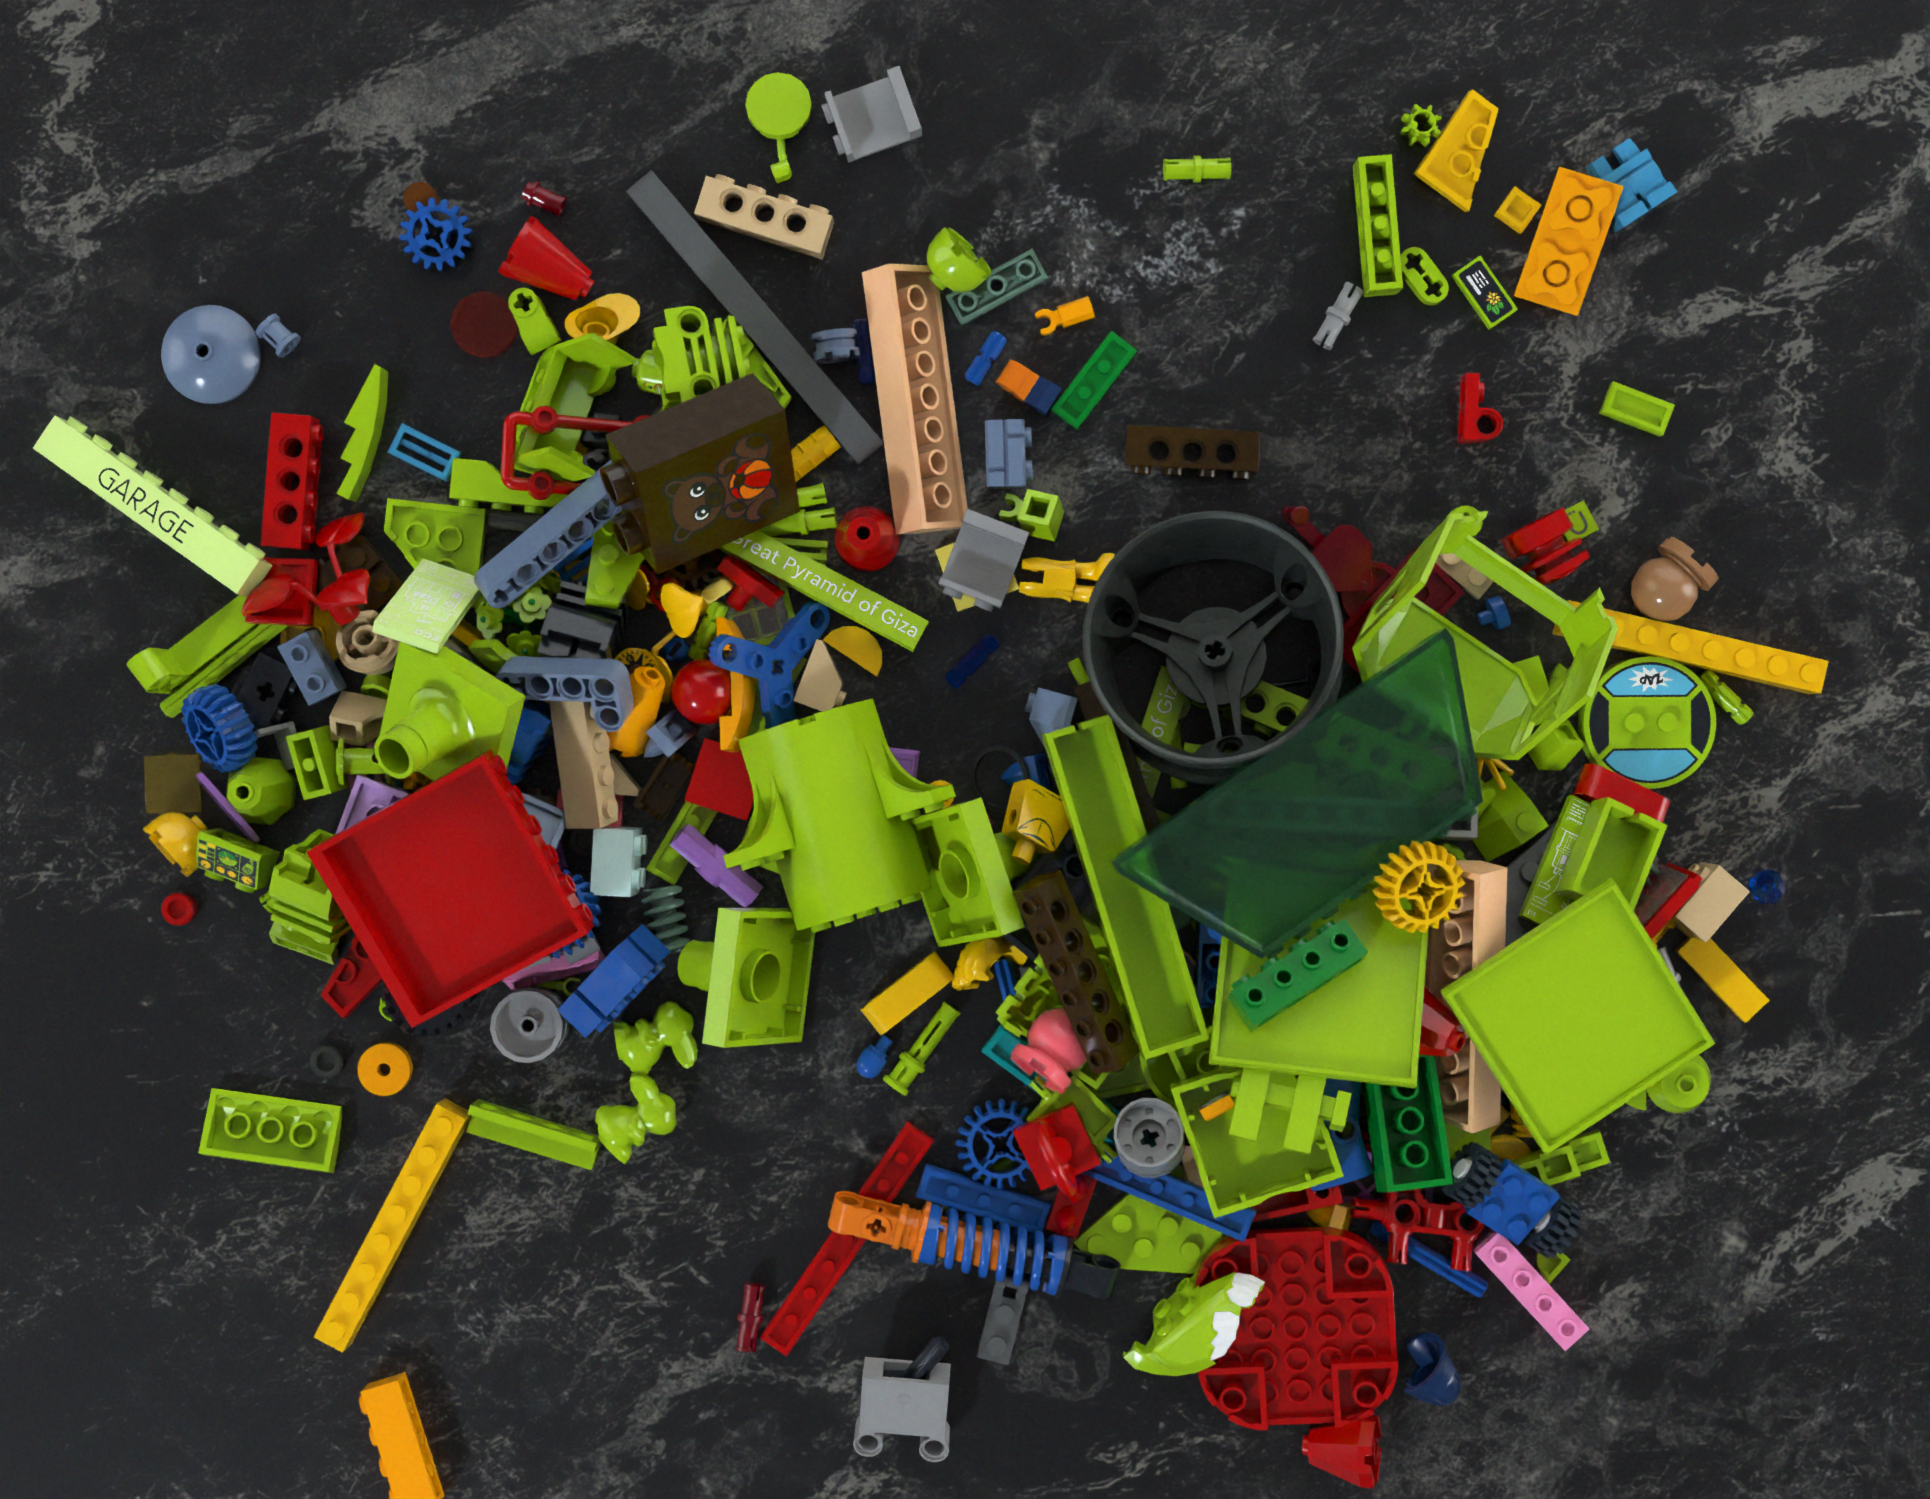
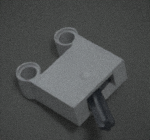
(906, 1400)

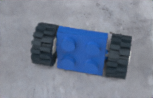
(1512, 1201)

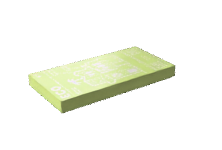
(428, 606)

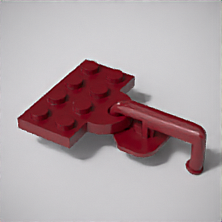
(1349, 565)

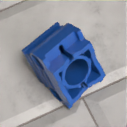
(531, 739)

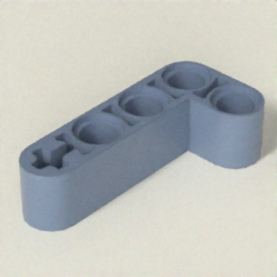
(574, 681)

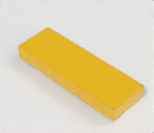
(1723, 977)

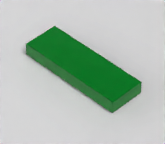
(1094, 380)

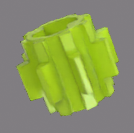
(1411, 125)

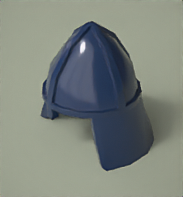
(1435, 1377)

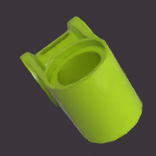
(534, 325)

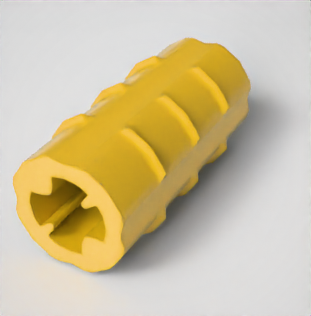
(813, 451)

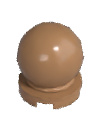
(1669, 584)

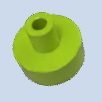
(376, 685)

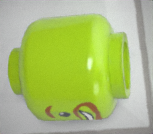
(647, 373)

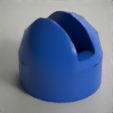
(681, 655)

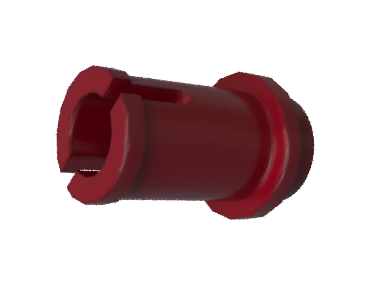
(543, 198)

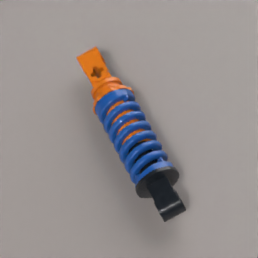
(936, 1236)

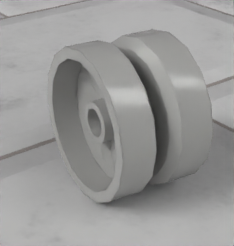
(510, 1028)

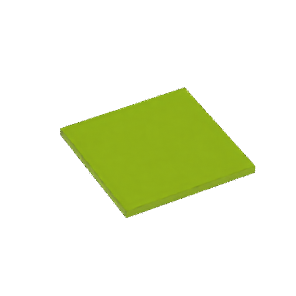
(1578, 1016)
(1351, 1028)

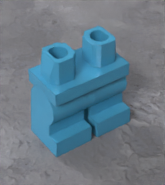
(1641, 180)

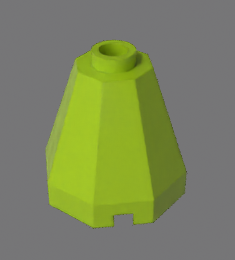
(262, 790)

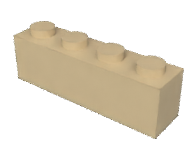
(583, 766)

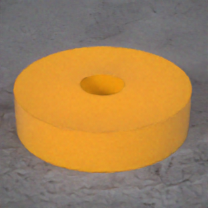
(398, 1061)

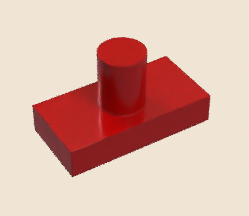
(749, 584)

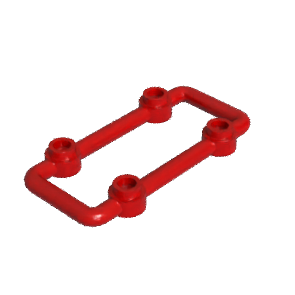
(545, 421)

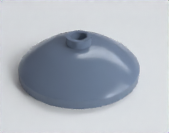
(231, 358)

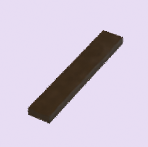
(1091, 709)

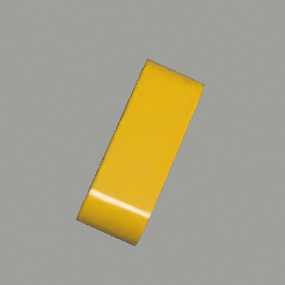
(907, 993)

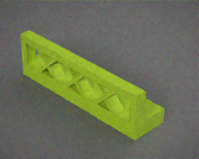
(533, 1134)

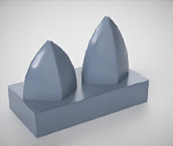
(669, 734)

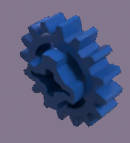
(422, 241)

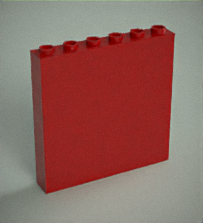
(452, 888)

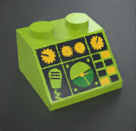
(235, 858)

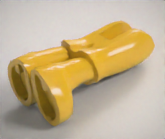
(1062, 576)

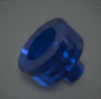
(1767, 886)

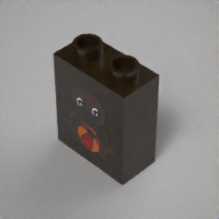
(701, 474)

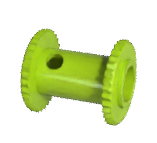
(357, 762)

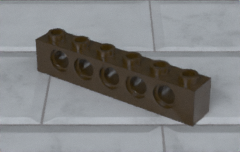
(1076, 972)

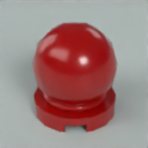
(702, 692)

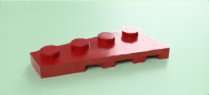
(351, 981)

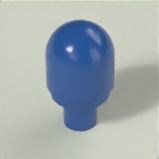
(874, 1058)

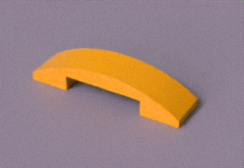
(742, 696)

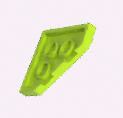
(437, 533)

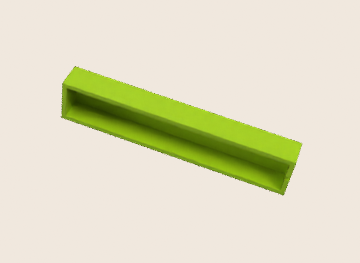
(1132, 920)

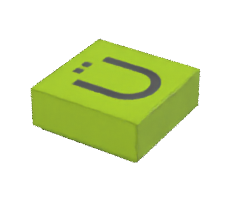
(1582, 521)

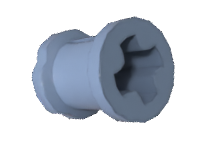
(277, 335)

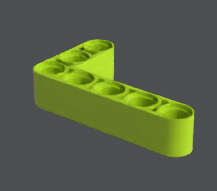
(168, 670)

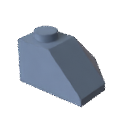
(1049, 711)

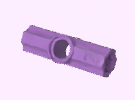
(711, 865)

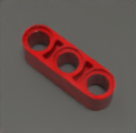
(1598, 783)

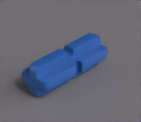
(982, 363)

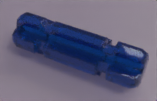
(863, 341)
(972, 661)

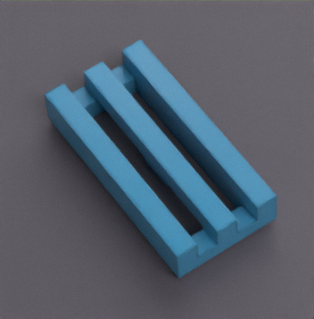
(445, 475)

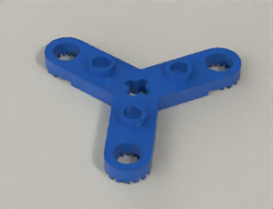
(786, 648)

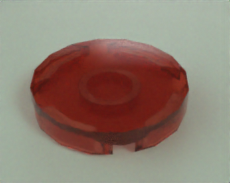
(483, 325)

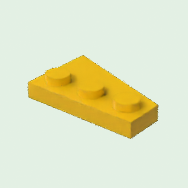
(1457, 153)

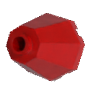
(1440, 1029)
(1346, 1451)

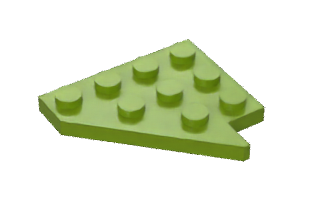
(1149, 1236)

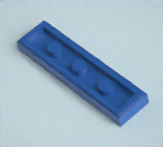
(973, 1197)

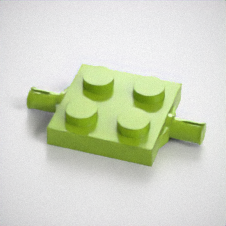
(1093, 1110)

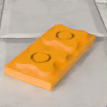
(1568, 241)

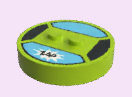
(1648, 721)

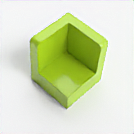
(1557, 748)

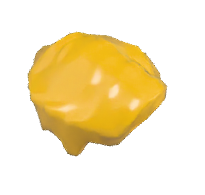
(976, 962)

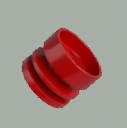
(1546, 548)

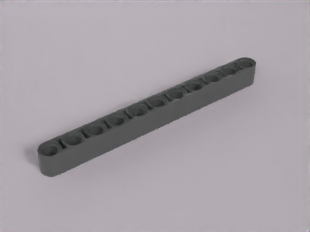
(755, 317)

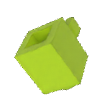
(1036, 514)

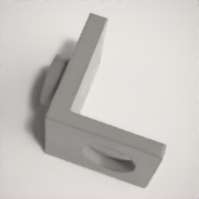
(280, 732)

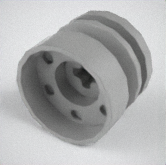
(1153, 1119)

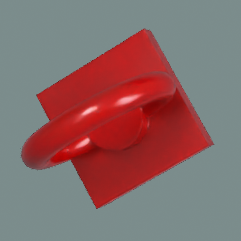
(1057, 1148)

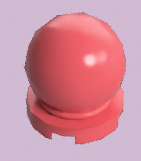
(1050, 1050)

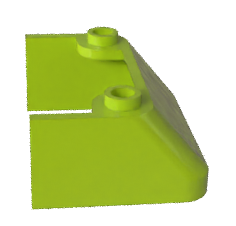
(567, 381)

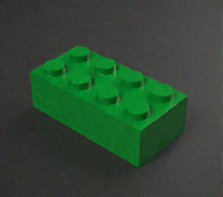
(1408, 1132)

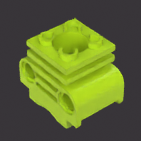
(696, 360)
(303, 897)

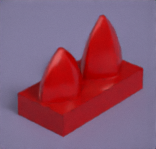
(1068, 1212)

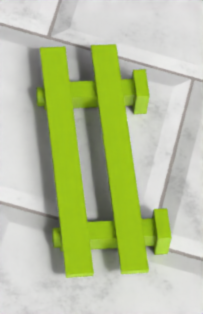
(1304, 1103)

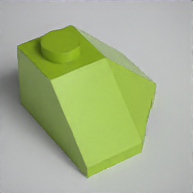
(1507, 820)

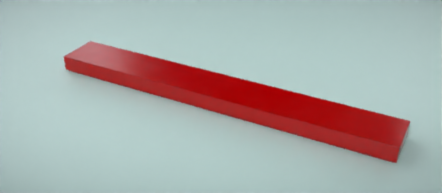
(841, 1249)

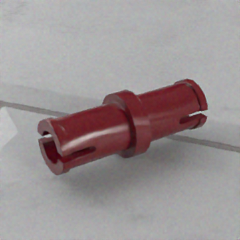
(750, 1317)

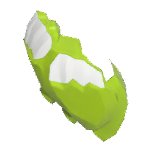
(1195, 1325)

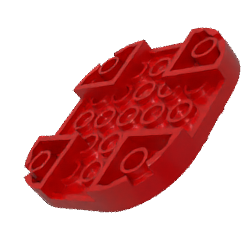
(1316, 1336)

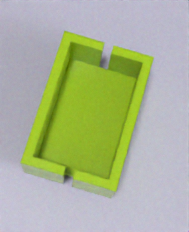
(1612, 850)

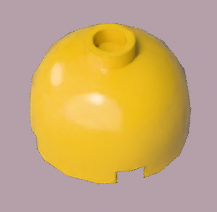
(177, 838)

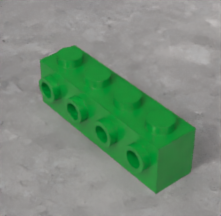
(1297, 974)

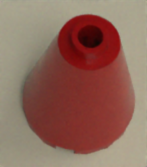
(546, 263)
(872, 552)

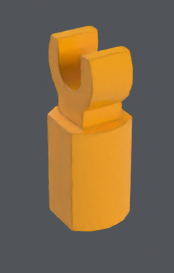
(1066, 314)

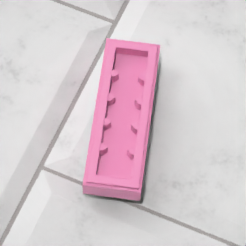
(553, 971)

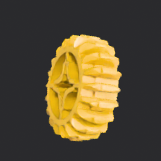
(1409, 878)

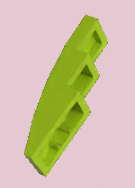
(367, 419)
(1568, 1160)

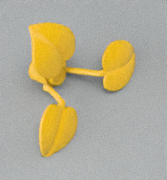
(682, 609)

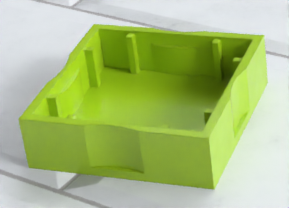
(1242, 1171)

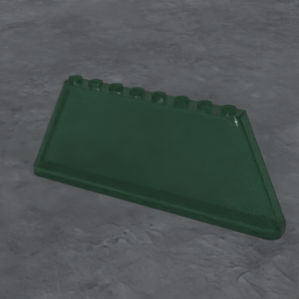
(1321, 810)

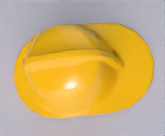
(605, 317)

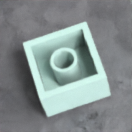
(617, 861)

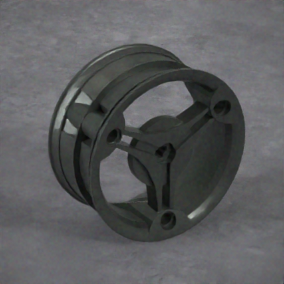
(1187, 654)

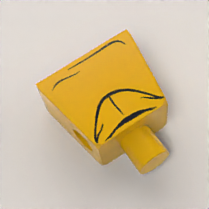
(1034, 820)

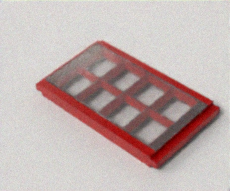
(1665, 896)

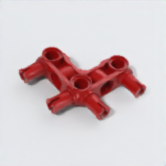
(1421, 1217)

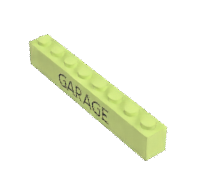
(152, 506)

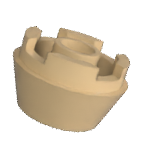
(365, 650)

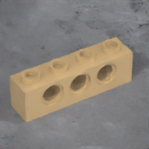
(809, 241)

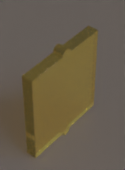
(172, 783)

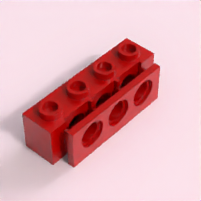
(282, 468)

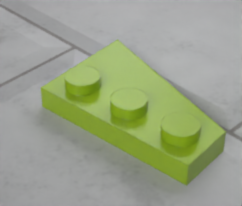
(609, 570)

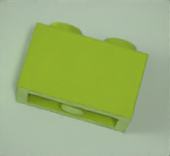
(315, 762)

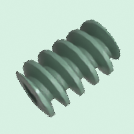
(666, 916)

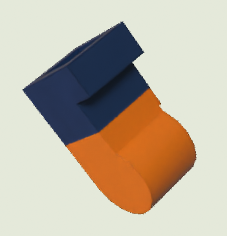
(1028, 387)

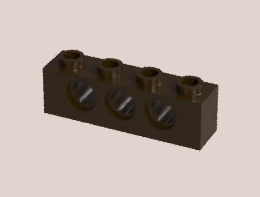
(1243, 444)

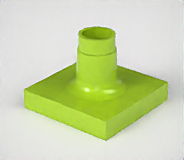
(444, 714)
(968, 874)
(752, 977)

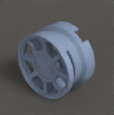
(835, 345)

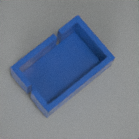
(615, 982)

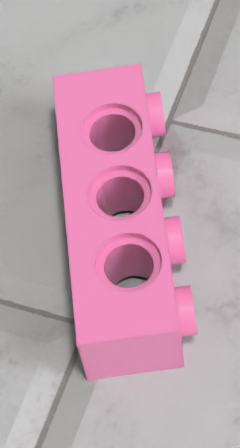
(1529, 1288)

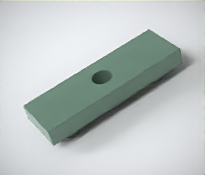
(1015, 276)

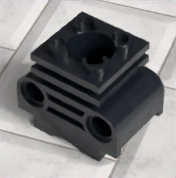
(582, 629)

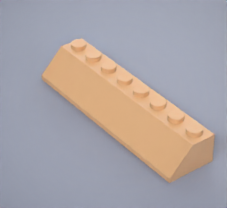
(915, 398)
(1471, 936)

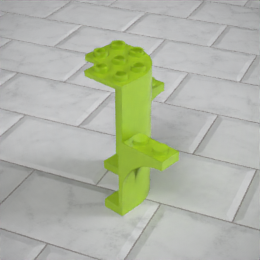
(835, 816)

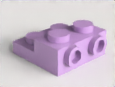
(367, 798)

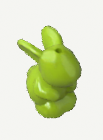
(644, 1042)
(626, 1125)

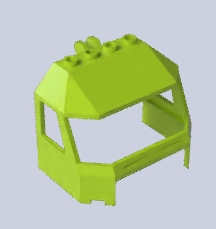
(1494, 690)

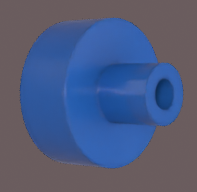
(1495, 613)

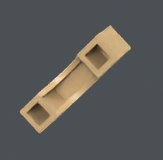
(356, 718)

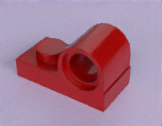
(1470, 395)

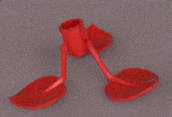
(339, 597)

